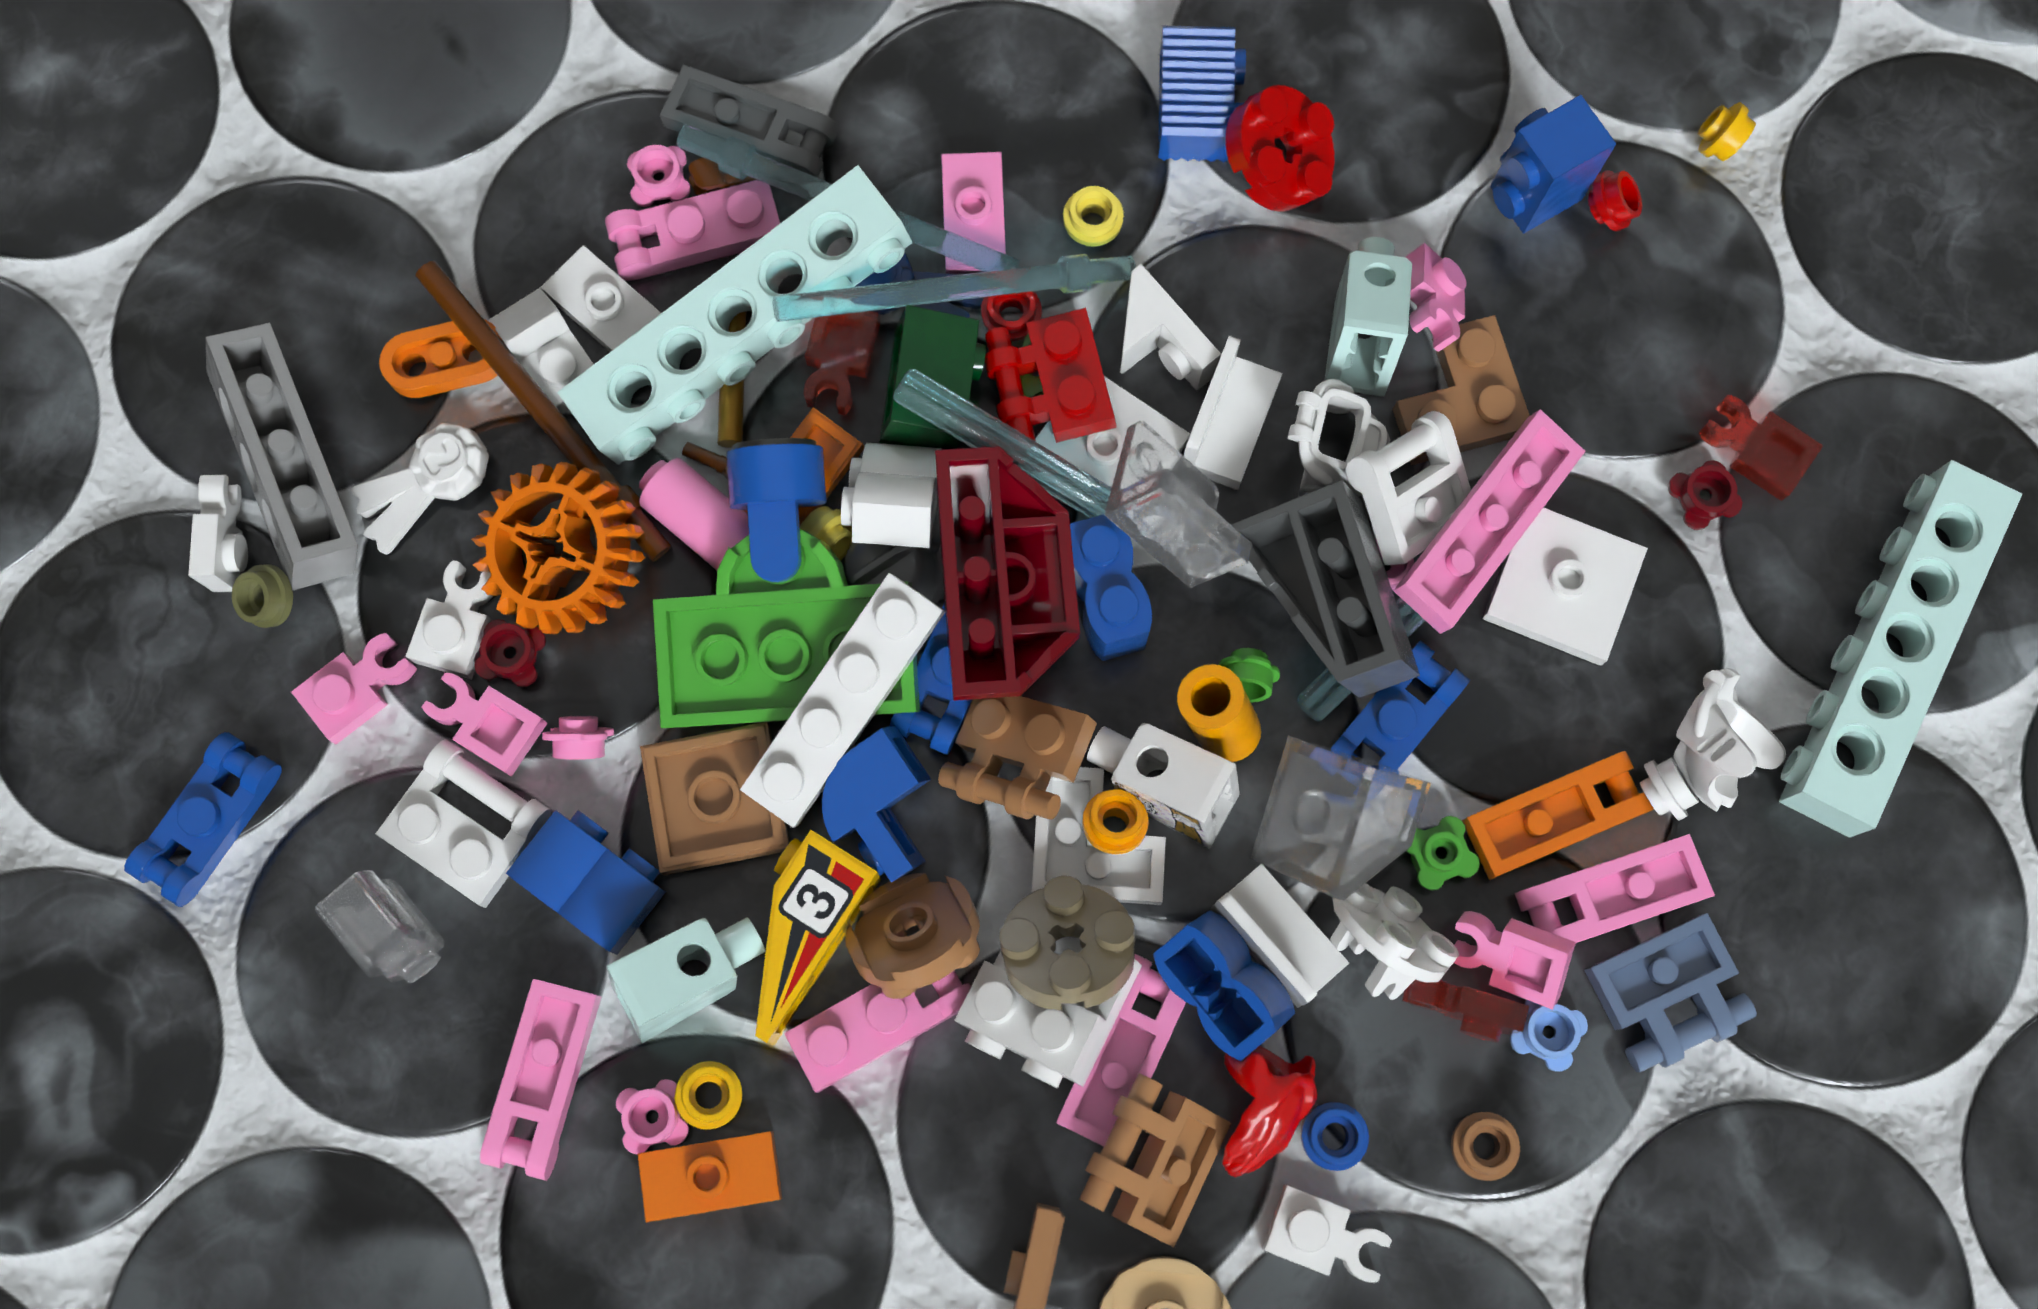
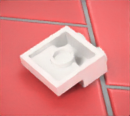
(1051, 1040)

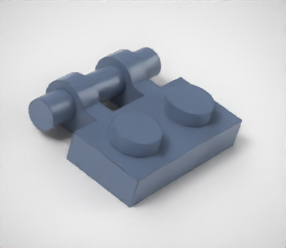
(1662, 973)

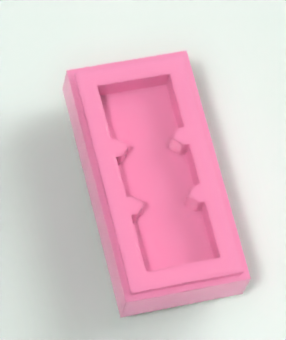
(973, 202)

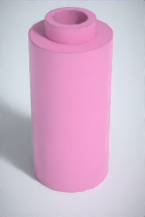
(692, 509)

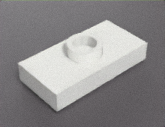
(598, 299)

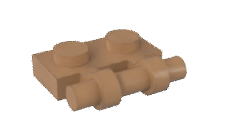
(1026, 734)
(1169, 1168)

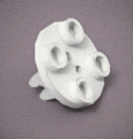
(1395, 935)

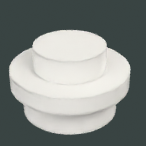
(1668, 789)

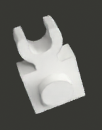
(217, 546)
(451, 631)
(1314, 1234)

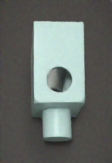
(1374, 302)
(660, 994)

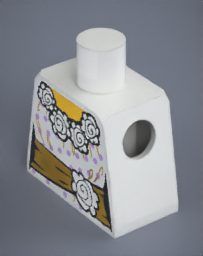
(1191, 792)

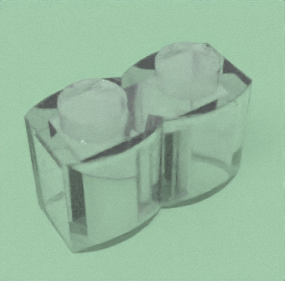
(381, 928)

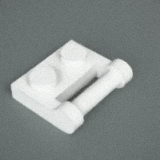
(1417, 509)
(451, 841)

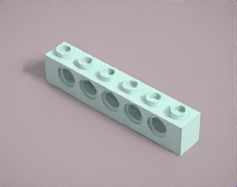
(702, 318)
(1975, 518)

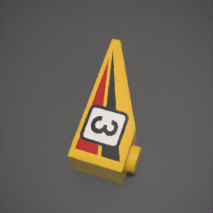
(807, 923)

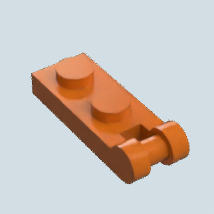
(1555, 815)

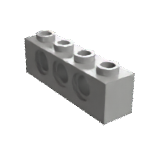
(280, 456)

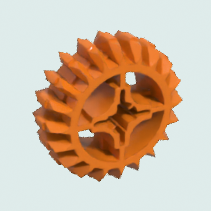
(533, 590)

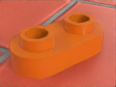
(446, 360)

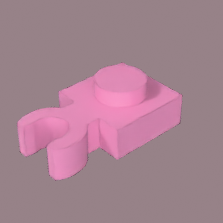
(1439, 295)
(346, 693)
(490, 727)
(1522, 957)

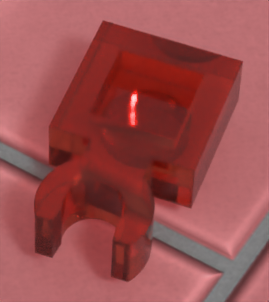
(840, 348)
(1768, 451)
(1481, 1013)

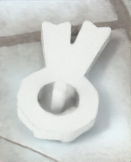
(444, 466)

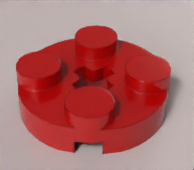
(1308, 142)

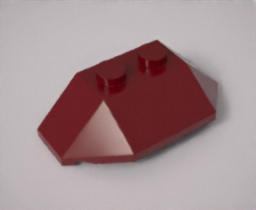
(1003, 573)

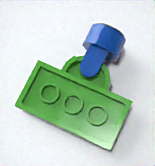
(775, 604)

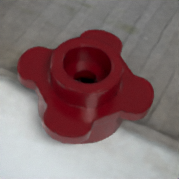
(1722, 489)
(502, 636)

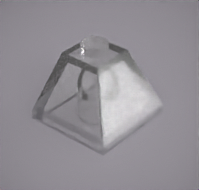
(1336, 818)

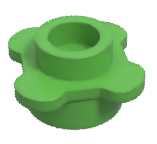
(1459, 860)

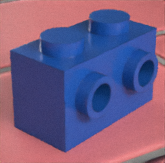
(1550, 163)

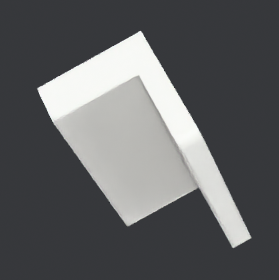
(1231, 417)
(1281, 935)

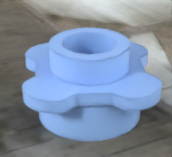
(1556, 1051)

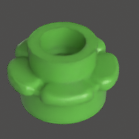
(1253, 671)

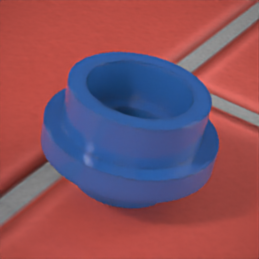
(1355, 1136)

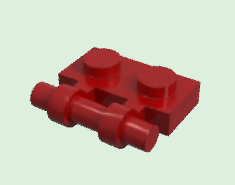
(1069, 375)

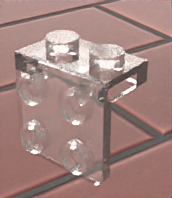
(1172, 509)

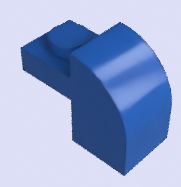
(860, 799)

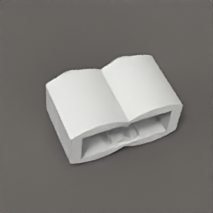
(892, 496)

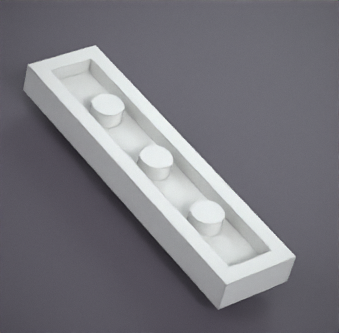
(842, 700)

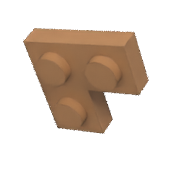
(1481, 392)

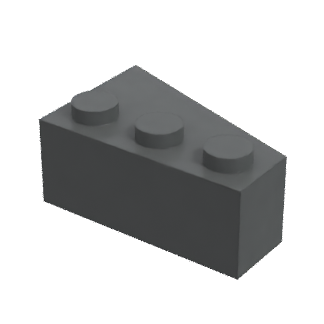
(1334, 585)

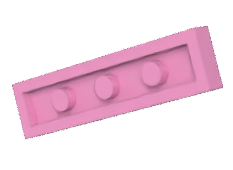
(1489, 522)

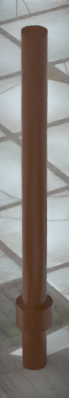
(533, 397)

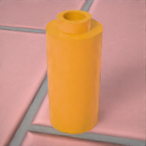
(1219, 712)

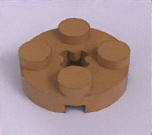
(905, 962)

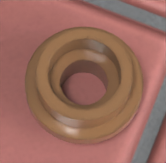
(1505, 1141)

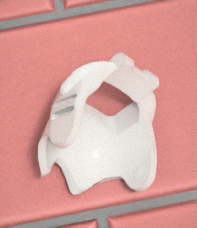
(1337, 398)
(1722, 742)

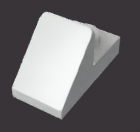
(1159, 322)
(542, 344)

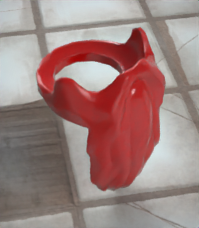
(1281, 1099)

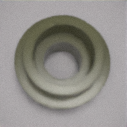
(263, 596)

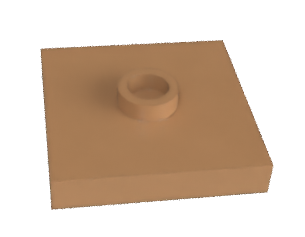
(698, 802)
(1032, 1271)

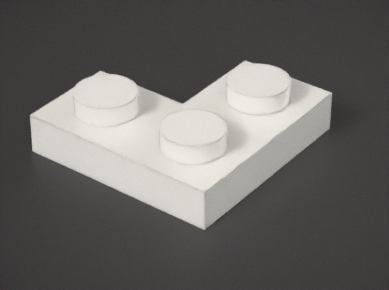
(1065, 850)

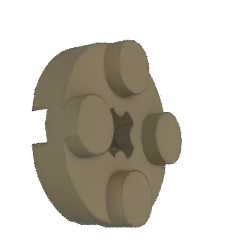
(1063, 911)

